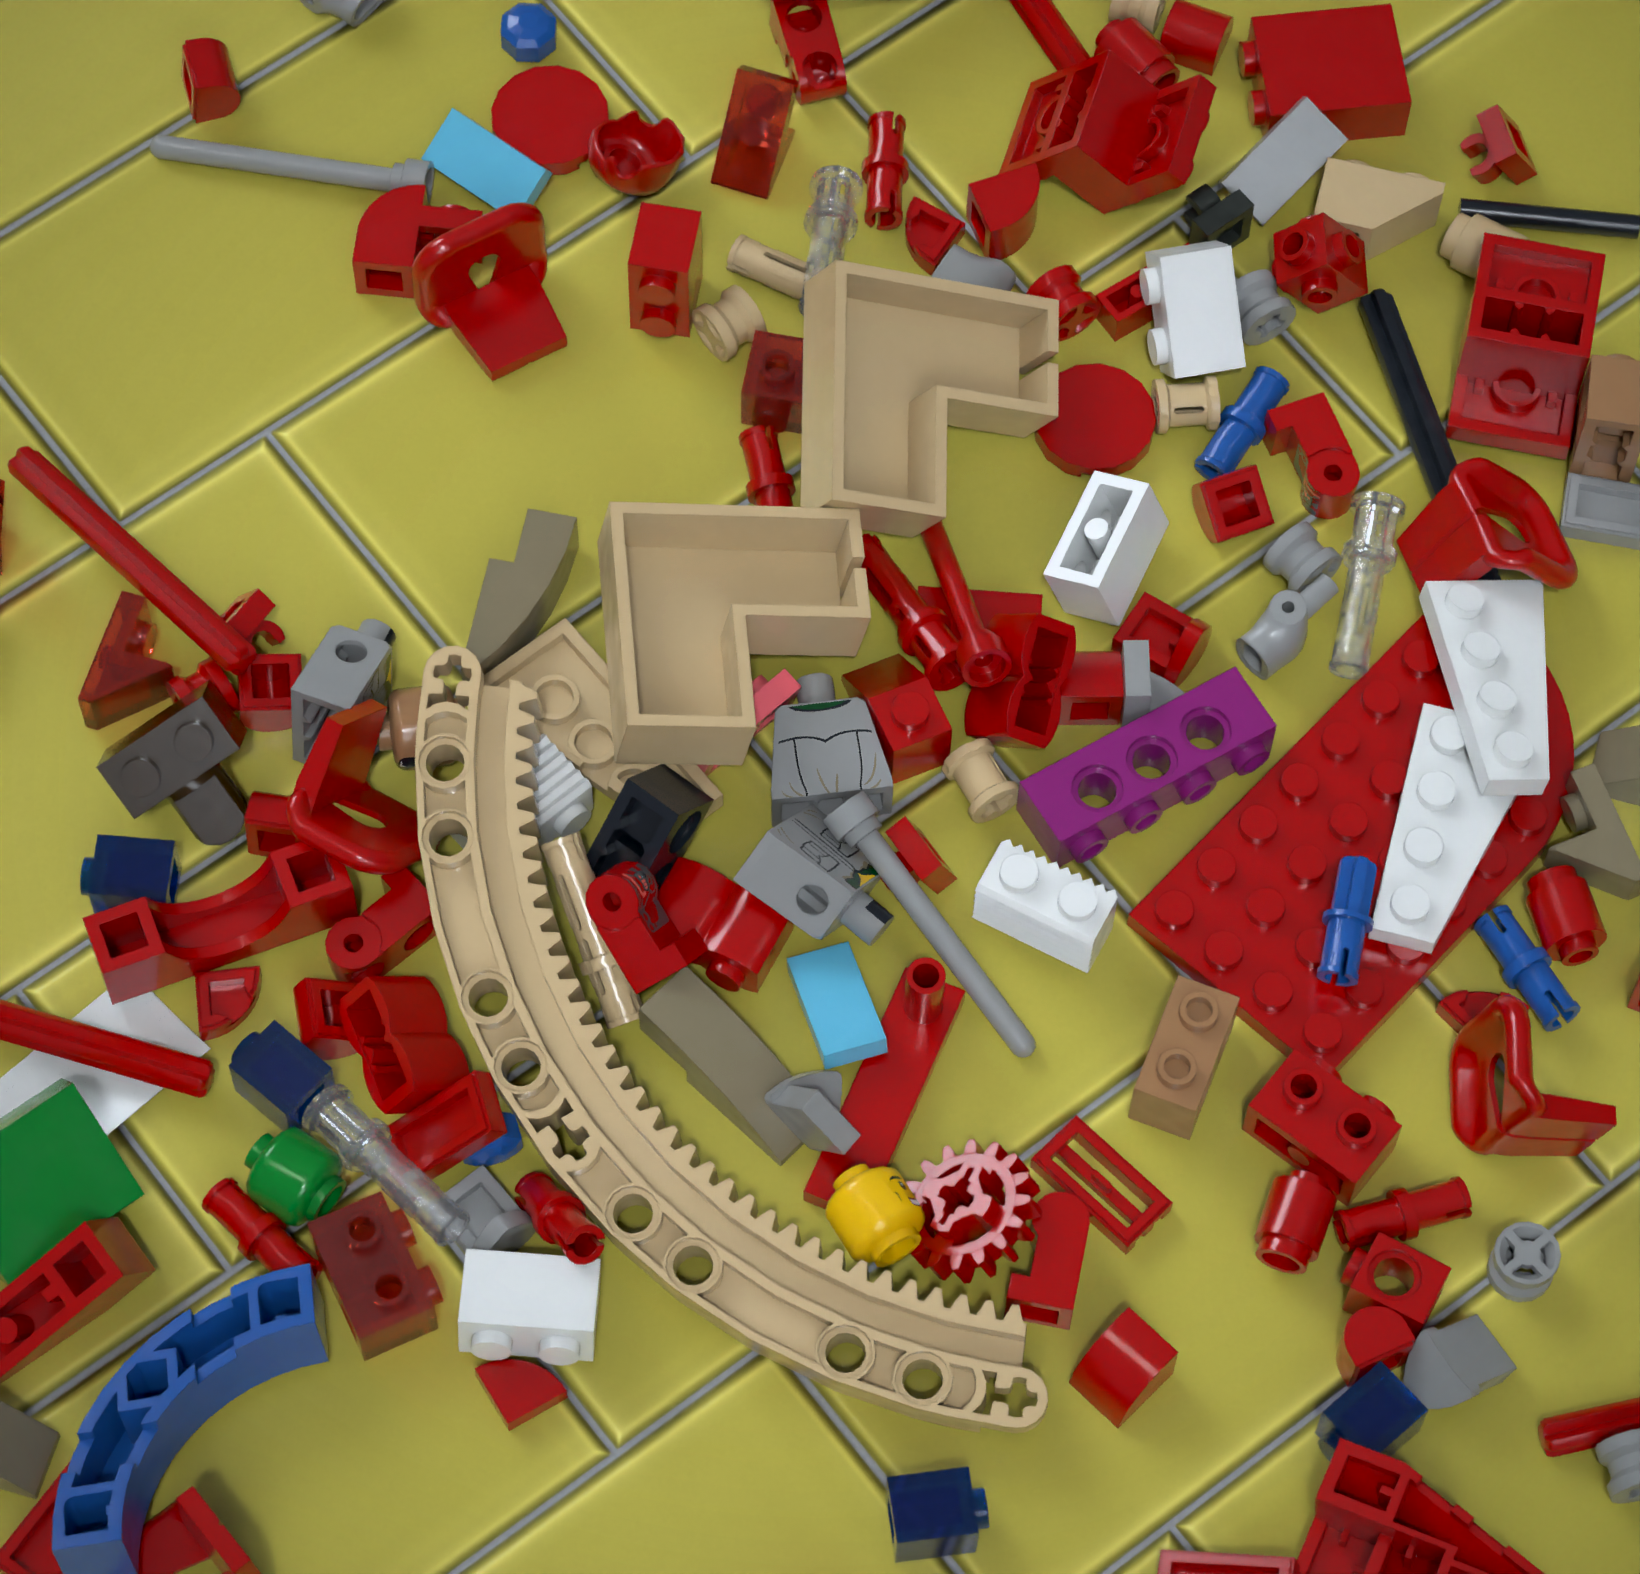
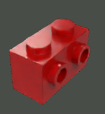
(1322, 1125)

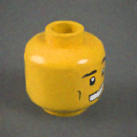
(875, 1215)

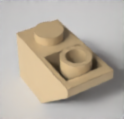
(1378, 203)

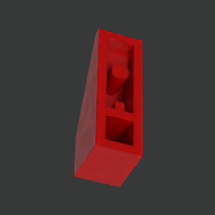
(67, 1290)

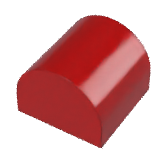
(1196, 35)
(209, 79)
(1231, 504)
(266, 692)
(267, 823)
(320, 1017)
(1372, 1337)

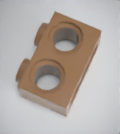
(1607, 419)
(1183, 1057)

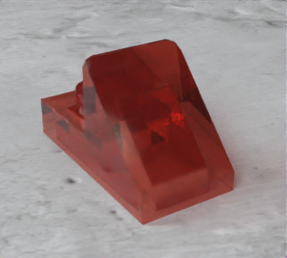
(755, 132)
(122, 673)

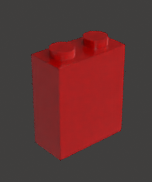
(1335, 57)

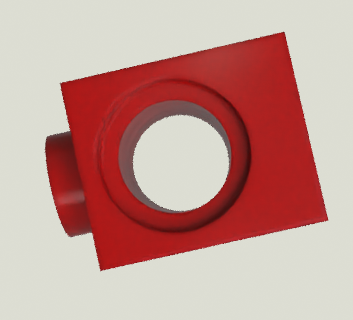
(1419, 1273)

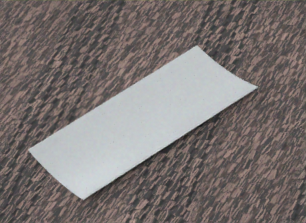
(107, 1094)

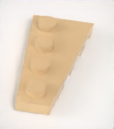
(577, 708)

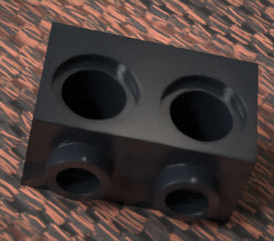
(650, 823)

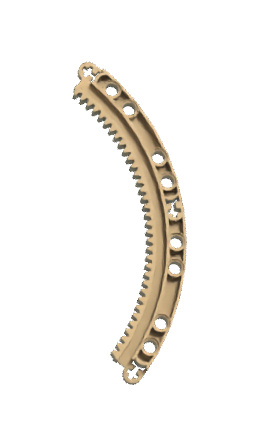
(763, 1286)

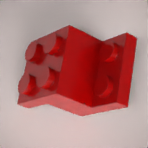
(1110, 131)
(1525, 346)

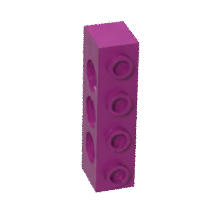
(1216, 710)

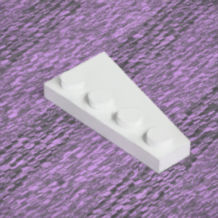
(1495, 673)
(1436, 836)

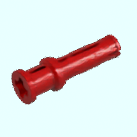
(922, 628)

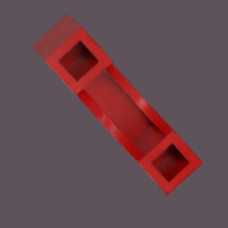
(161, 943)

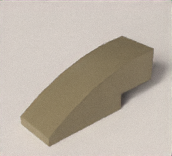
(523, 593)
(720, 1059)

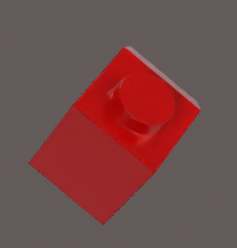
(904, 714)

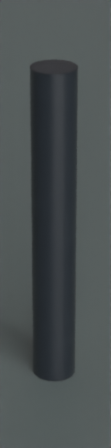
(1554, 218)

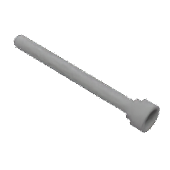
(295, 165)
(858, 826)

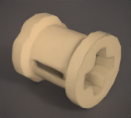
(1186, 404)
(981, 780)

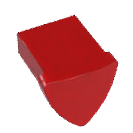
(1173, 637)

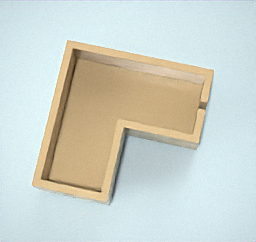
(896, 364)
(701, 592)

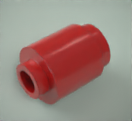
(1140, 50)
(1565, 915)
(1294, 1221)

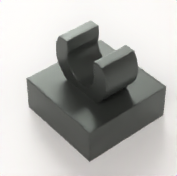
(1218, 219)

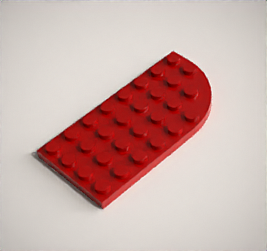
(1255, 888)

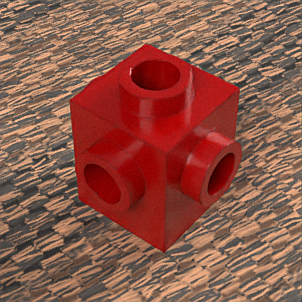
(1320, 263)

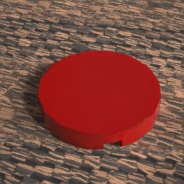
(549, 115)
(1101, 421)

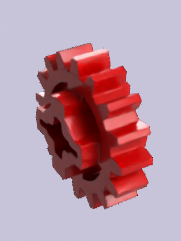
(972, 1212)

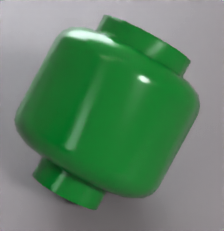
(294, 1176)

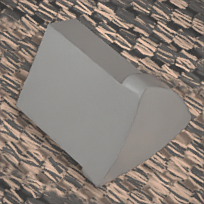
(1142, 688)
(811, 1110)
(494, 1217)
(1455, 1363)

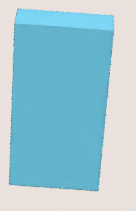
(485, 163)
(837, 1005)

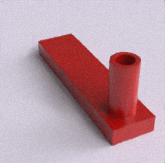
(893, 1082)

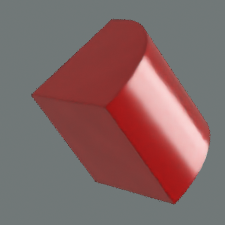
(1004, 210)
(1093, 689)
(1124, 1367)

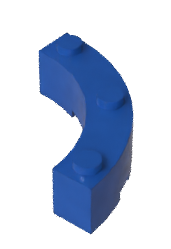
(164, 1398)

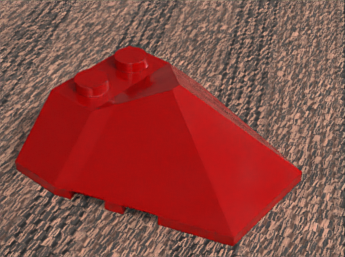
(1386, 1520)

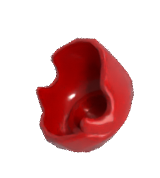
(635, 154)

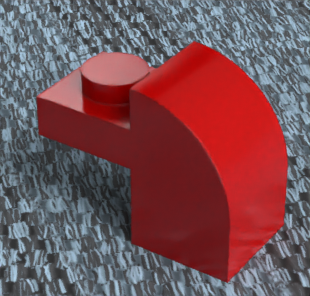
(394, 234)

